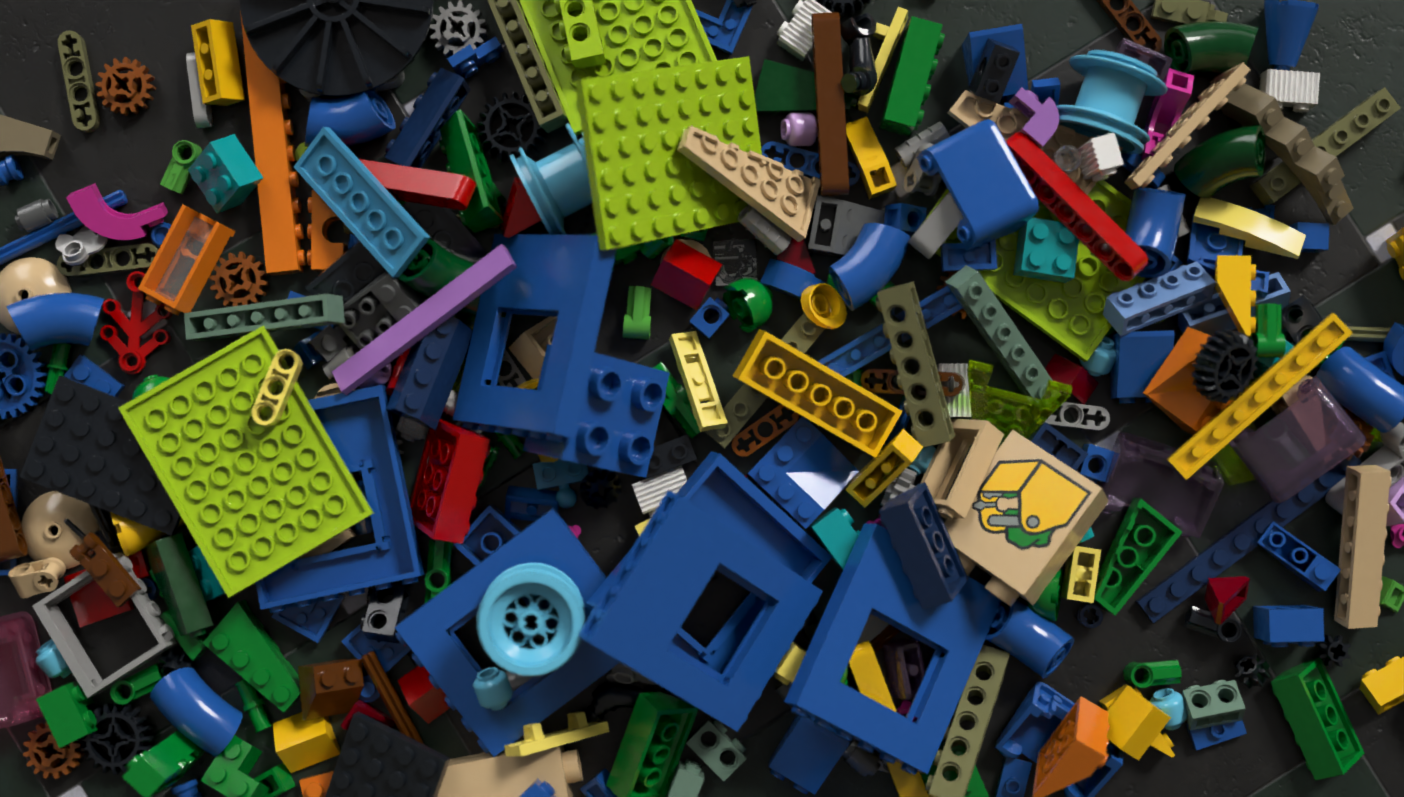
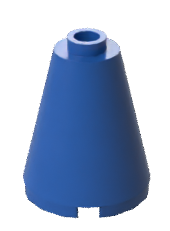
(1287, 30)

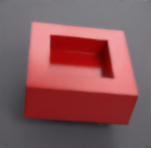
(140, 564)

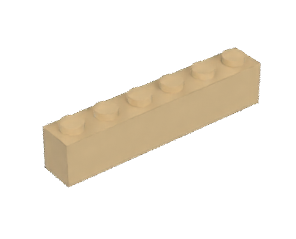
(1362, 546)

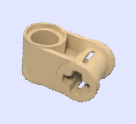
(37, 576)

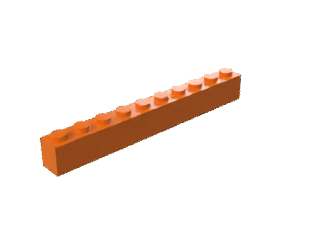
(274, 161)

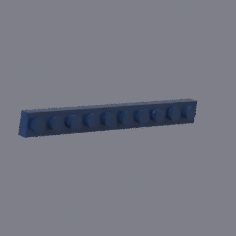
(1235, 545)

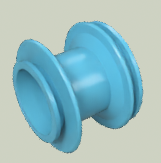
(1111, 97)
(557, 182)
(537, 583)

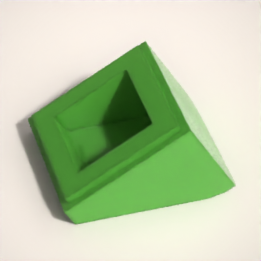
(1391, 594)

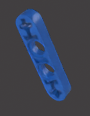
(810, 158)

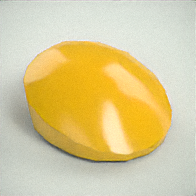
(824, 306)

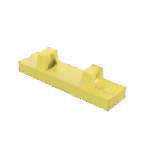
(890, 38)
(698, 381)
(535, 740)

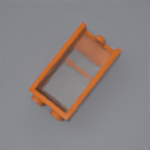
(185, 261)

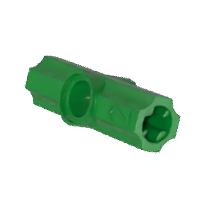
(678, 404)
(438, 561)

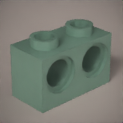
(1214, 710)
(711, 752)
(686, 780)

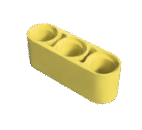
(278, 402)

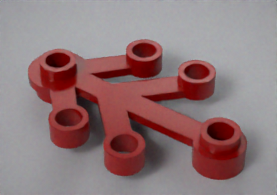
(134, 328)

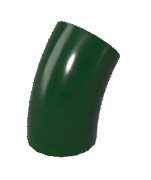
(1209, 46)
(1223, 160)
(435, 269)

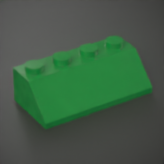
(468, 159)
(1317, 719)
(651, 746)

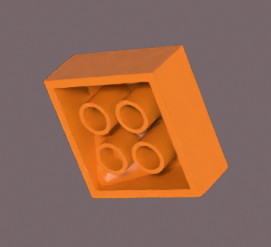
(1174, 389)
(1072, 749)

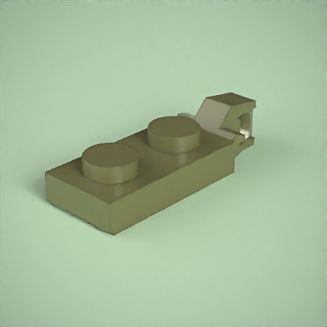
(1186, 12)

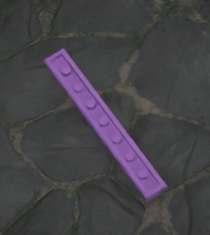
(424, 319)

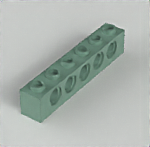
(274, 315)
(999, 331)

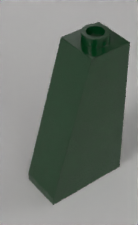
(789, 90)
(179, 584)

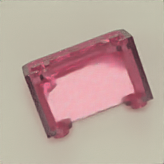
(20, 676)

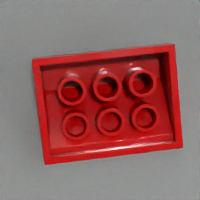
(449, 481)

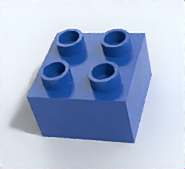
(615, 419)

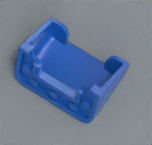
(982, 182)
(1035, 723)

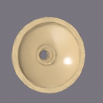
(29, 275)
(52, 510)

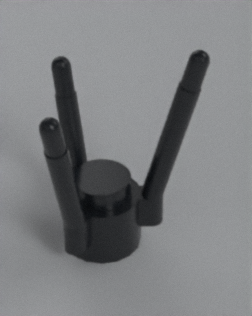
(105, 533)

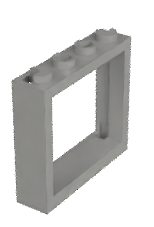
(72, 649)

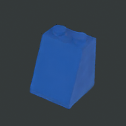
(1010, 35)
(1137, 362)
(806, 754)

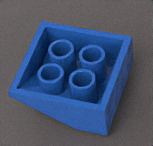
(803, 472)

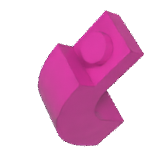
(1167, 108)
(105, 221)

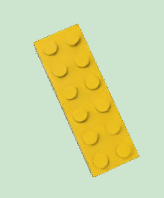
(817, 393)

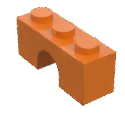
(322, 251)

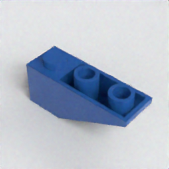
(1298, 557)

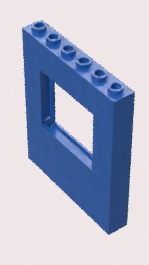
(554, 279)
(365, 440)
(743, 508)
(878, 586)
(660, 588)
(454, 668)

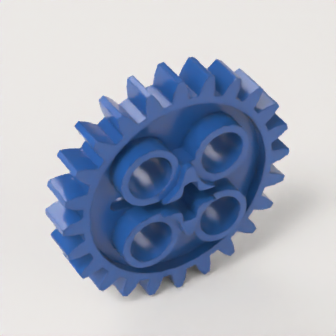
(25, 368)

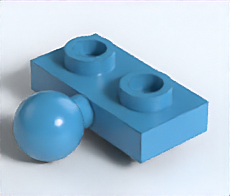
(561, 475)

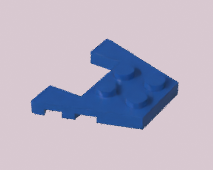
(1207, 244)

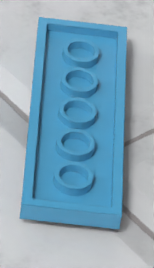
(361, 202)

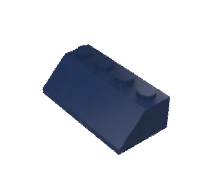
(432, 110)
(430, 373)
(924, 546)

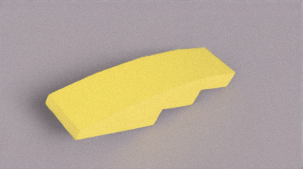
(1245, 224)

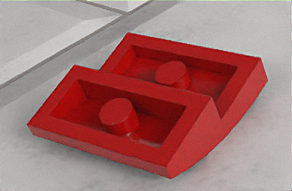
(93, 604)

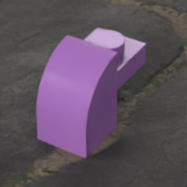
(1042, 117)

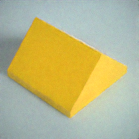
(1134, 722)
(304, 741)

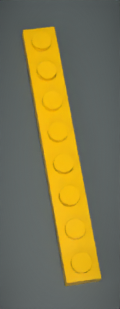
(1259, 395)

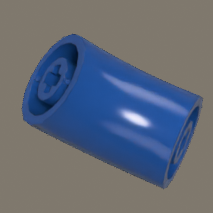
(352, 118)
(1155, 227)
(869, 263)
(56, 318)
(1363, 389)
(1029, 638)
(196, 710)

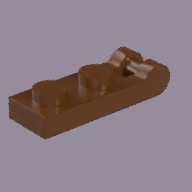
(105, 570)

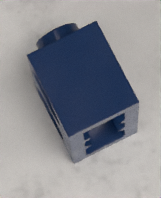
(1058, 446)

